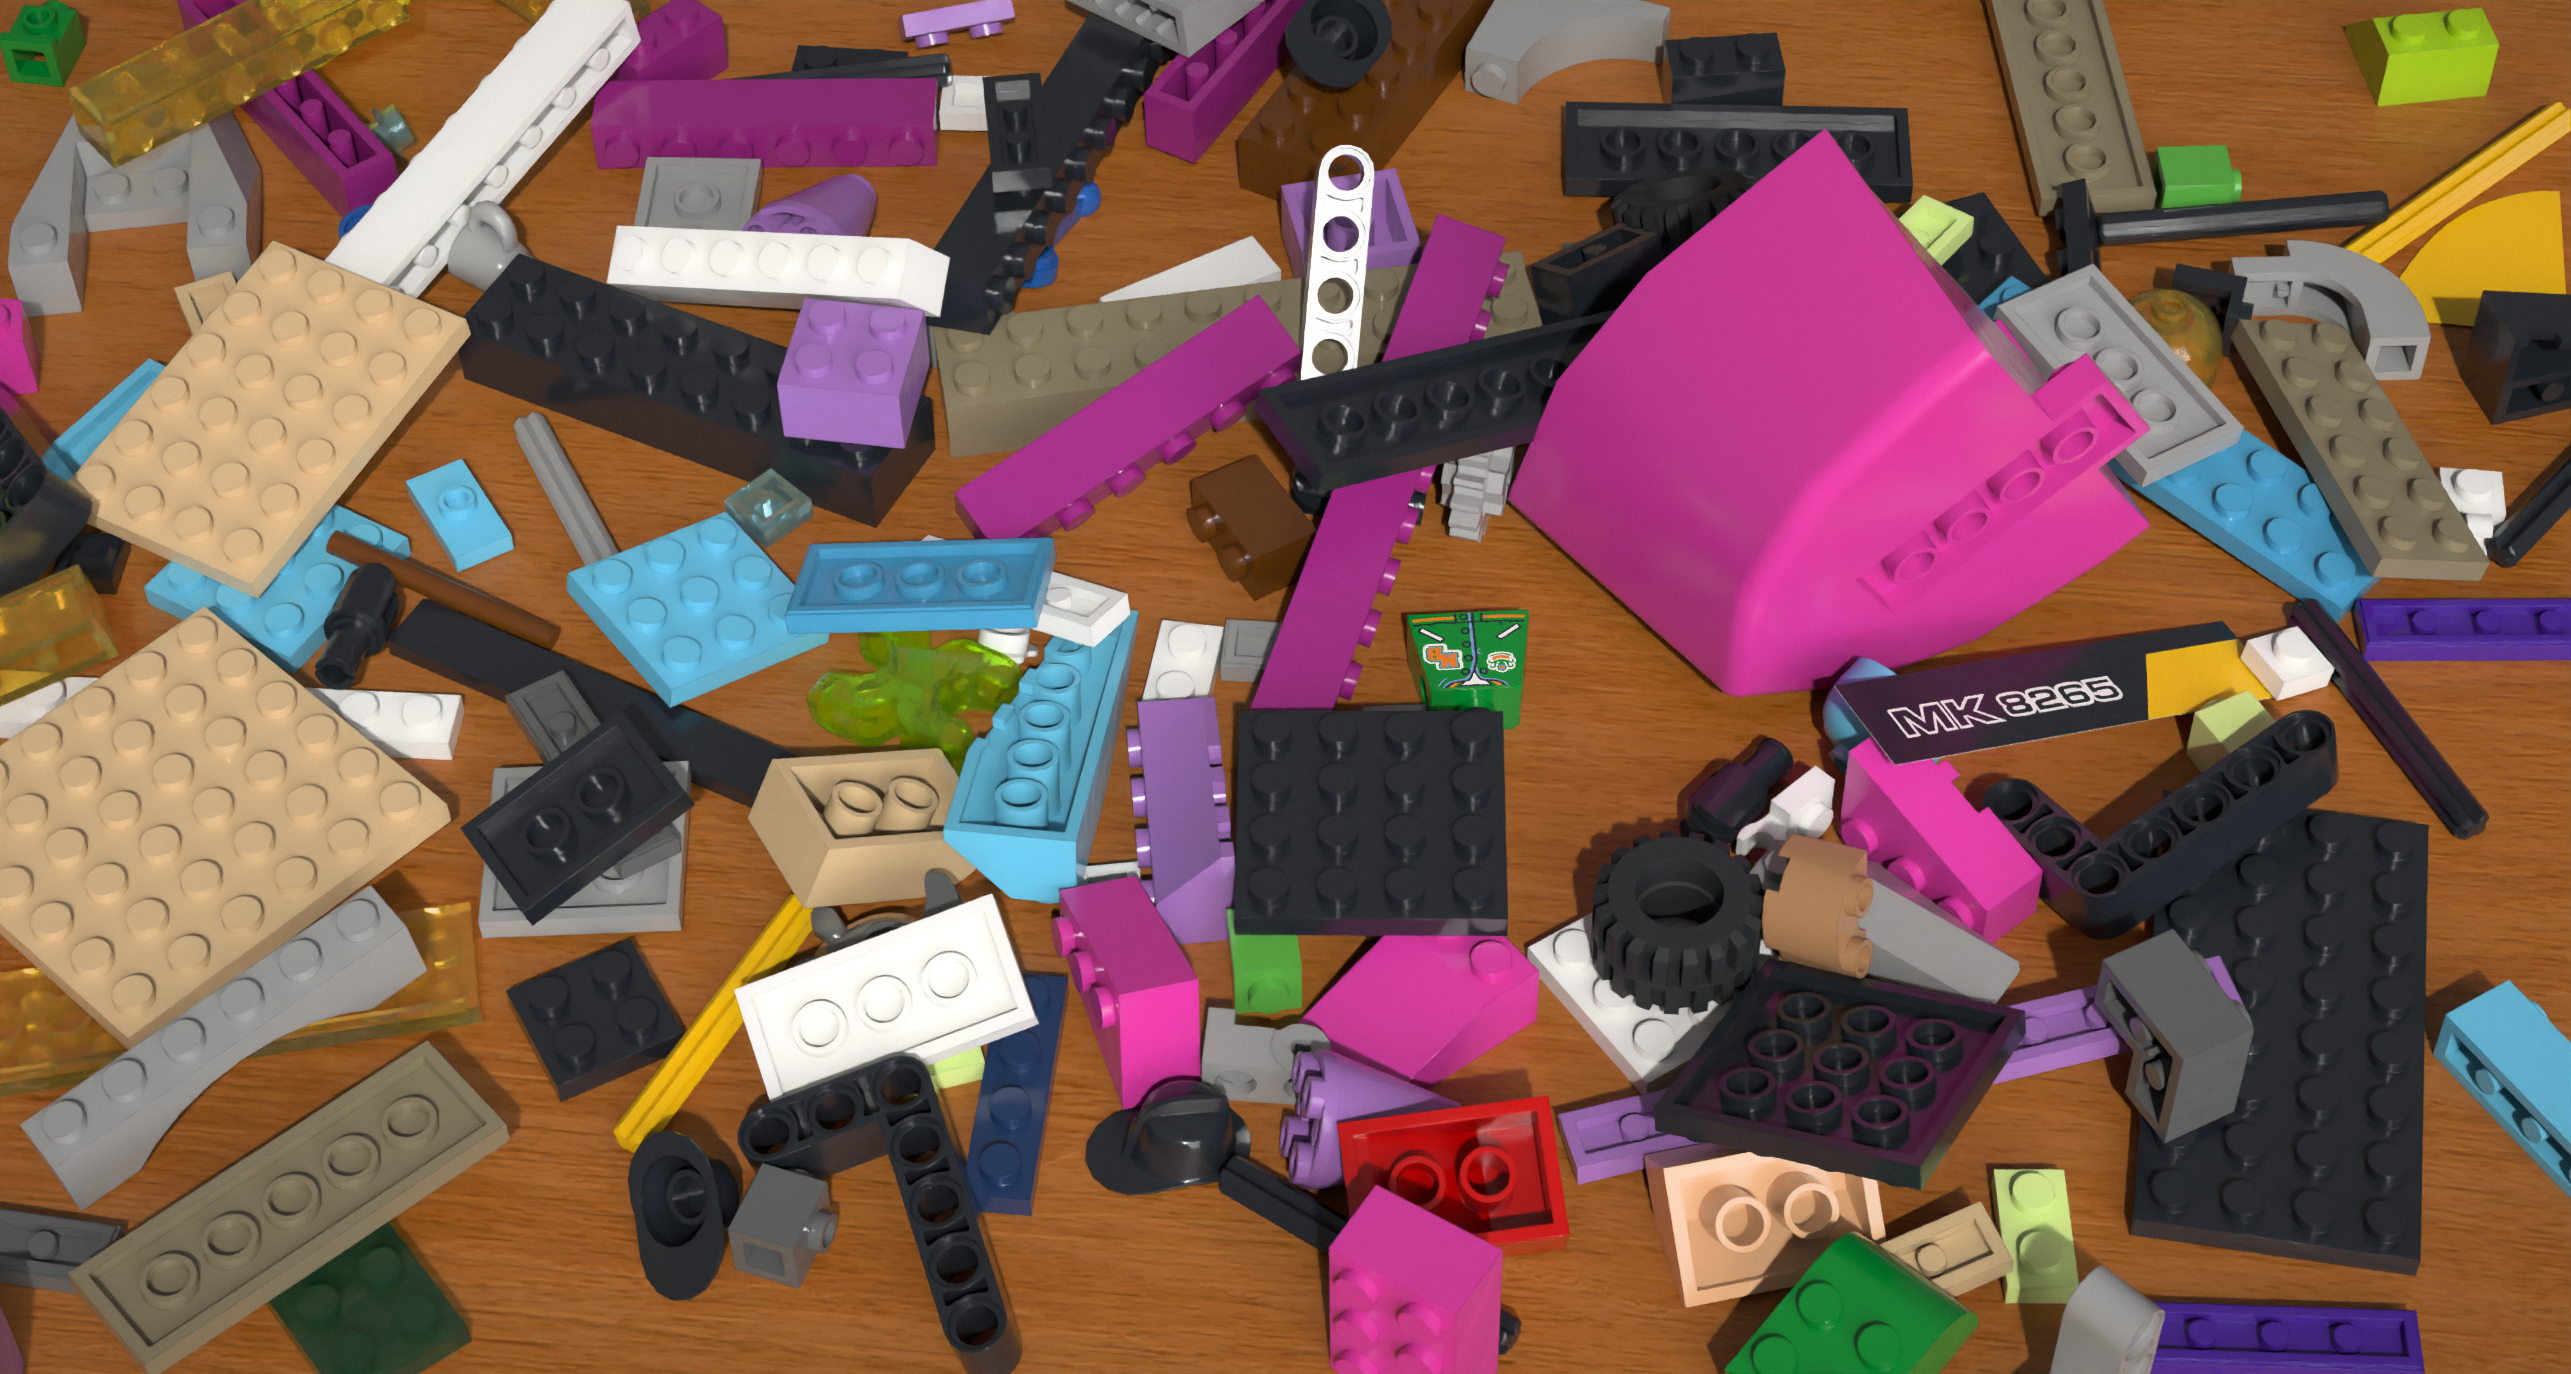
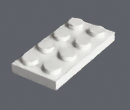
(904, 993)

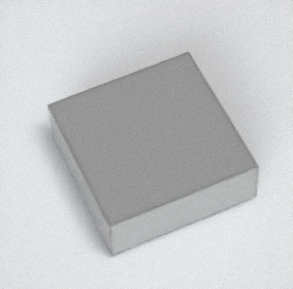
(1247, 649)

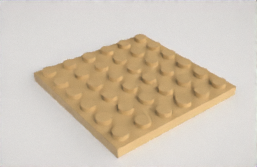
(189, 825)

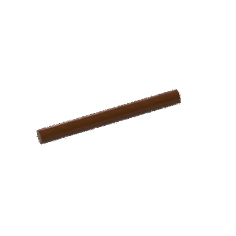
(446, 591)

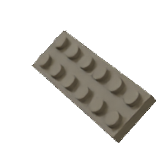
(2071, 103)
(2359, 451)
(288, 1208)

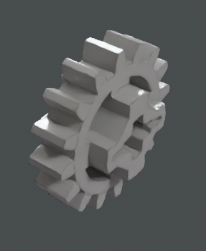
(1476, 491)

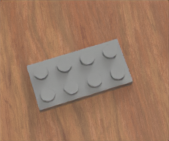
(2093, 317)

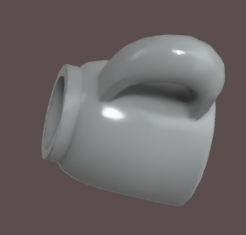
(484, 246)

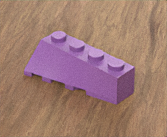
(1186, 817)

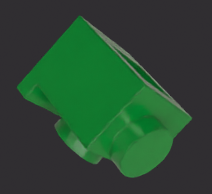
(47, 30)

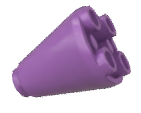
(831, 207)
(1335, 1092)

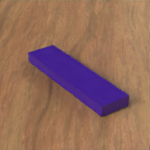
(2463, 629)
(2286, 1340)

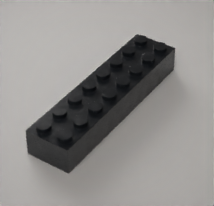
(671, 385)

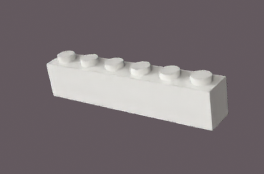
(776, 268)

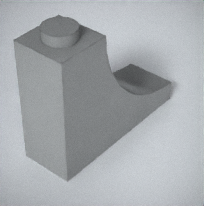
(1176, 24)
(1534, 38)

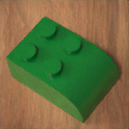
(1858, 1316)

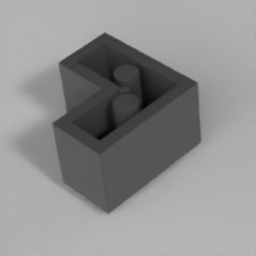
(2182, 1033)

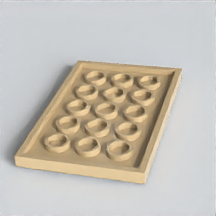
(266, 417)

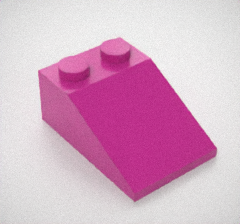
(1428, 1004)

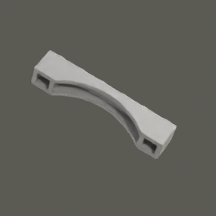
(117, 1116)

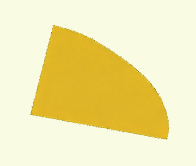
(2493, 247)

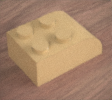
(859, 825)

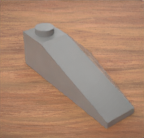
(1916, 938)

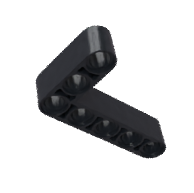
(38, 500)
(2179, 841)
(926, 1188)

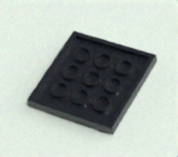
(1371, 824)
(1841, 1073)

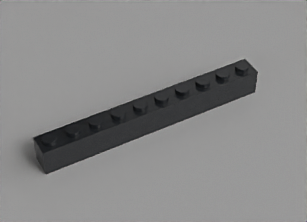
(1003, 233)

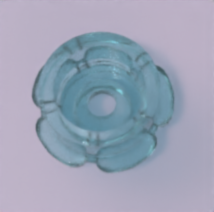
(391, 129)

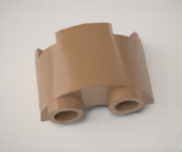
(1819, 907)

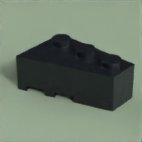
(2520, 355)

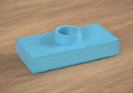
(459, 515)

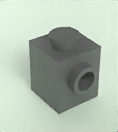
(782, 1225)

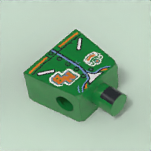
(1470, 661)

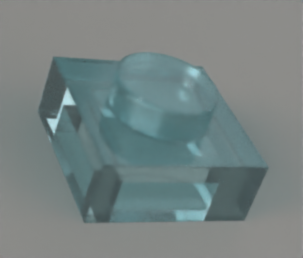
(769, 507)

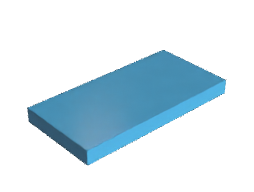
(921, 586)

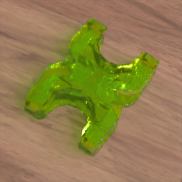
(914, 693)

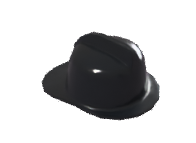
(1338, 39)
(1169, 1142)
(681, 1212)

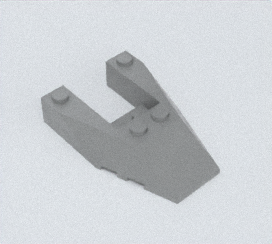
(194, 179)

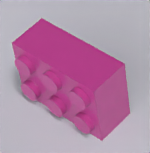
(1412, 1293)

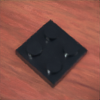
(595, 1020)

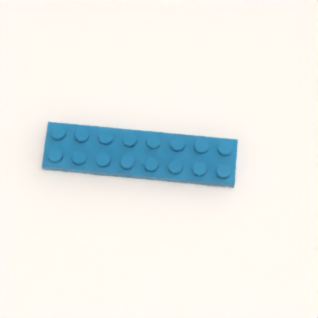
(2257, 511)

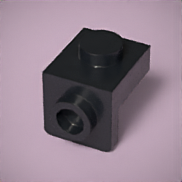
(2221, 293)

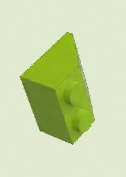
(2425, 55)

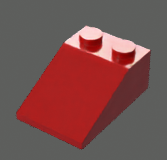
(1471, 1165)

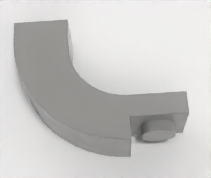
(2344, 290)

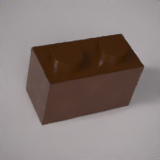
(1251, 526)

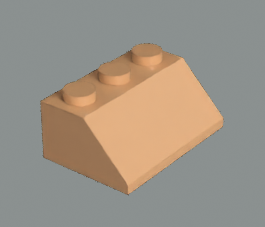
(1749, 1220)

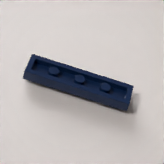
(1016, 1104)

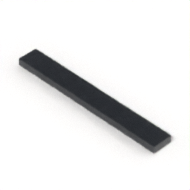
(501, 664)

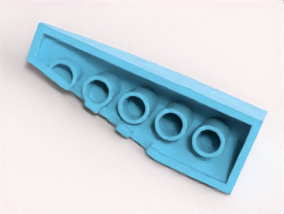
(1043, 770)

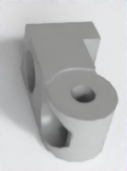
(1254, 1060)

